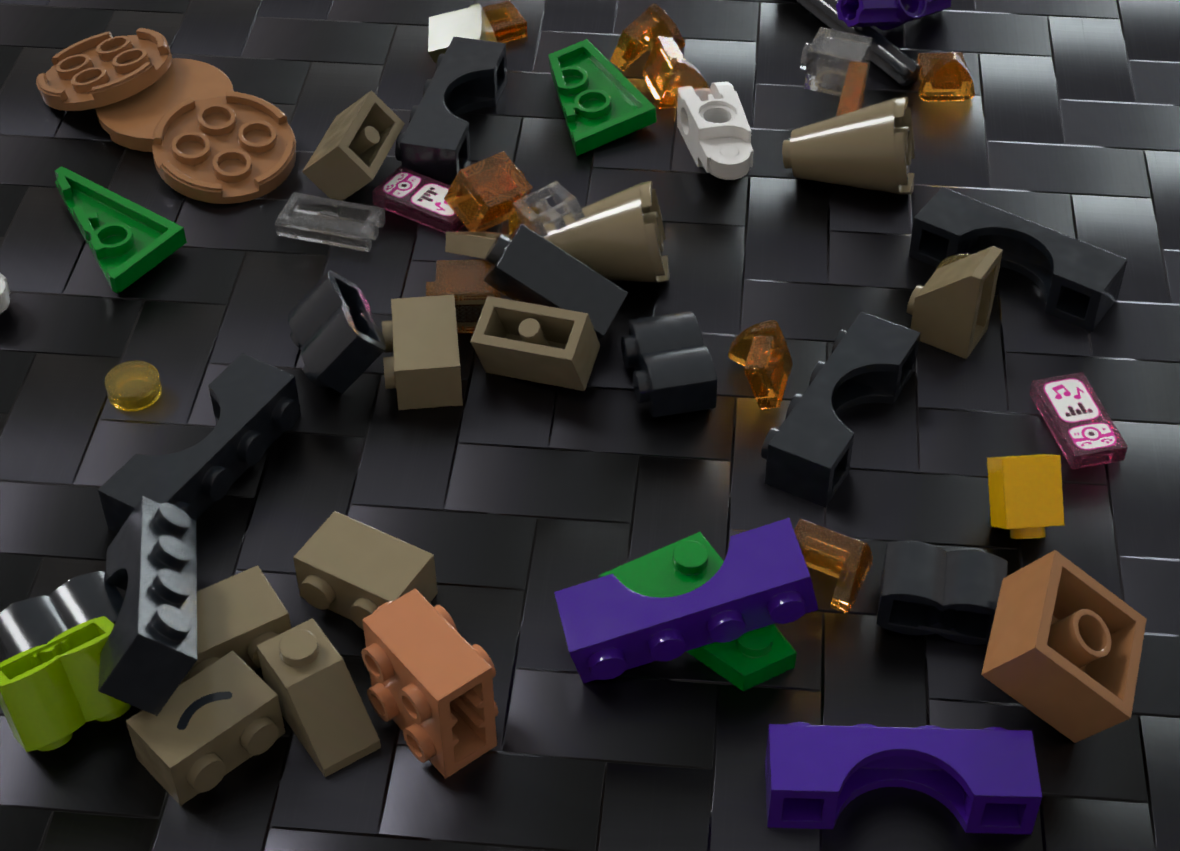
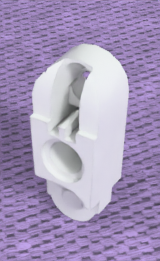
(715, 129)

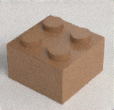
(1065, 647)

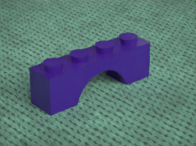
(755, 587)
(977, 773)

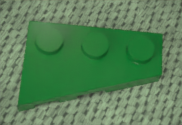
(596, 97)
(687, 566)

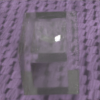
(829, 58)

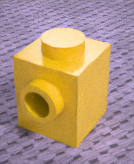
(1025, 494)

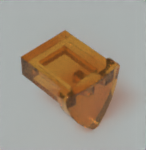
(641, 35)
(668, 71)
(944, 77)
(765, 360)
(836, 556)

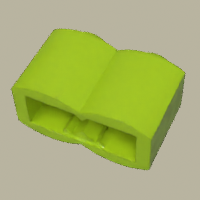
(55, 687)

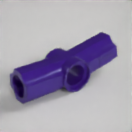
(886, 13)

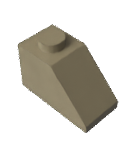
(957, 302)
(318, 697)

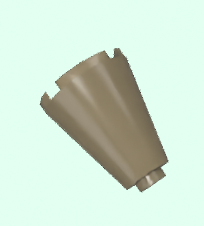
(857, 149)
(618, 236)

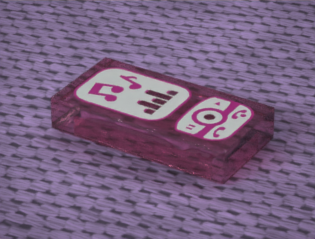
(417, 199)
(1078, 420)

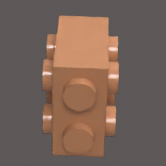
(430, 682)

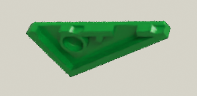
(119, 232)

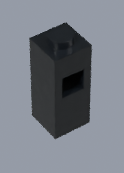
(542, 274)

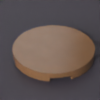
(104, 70)
(135, 118)
(224, 148)

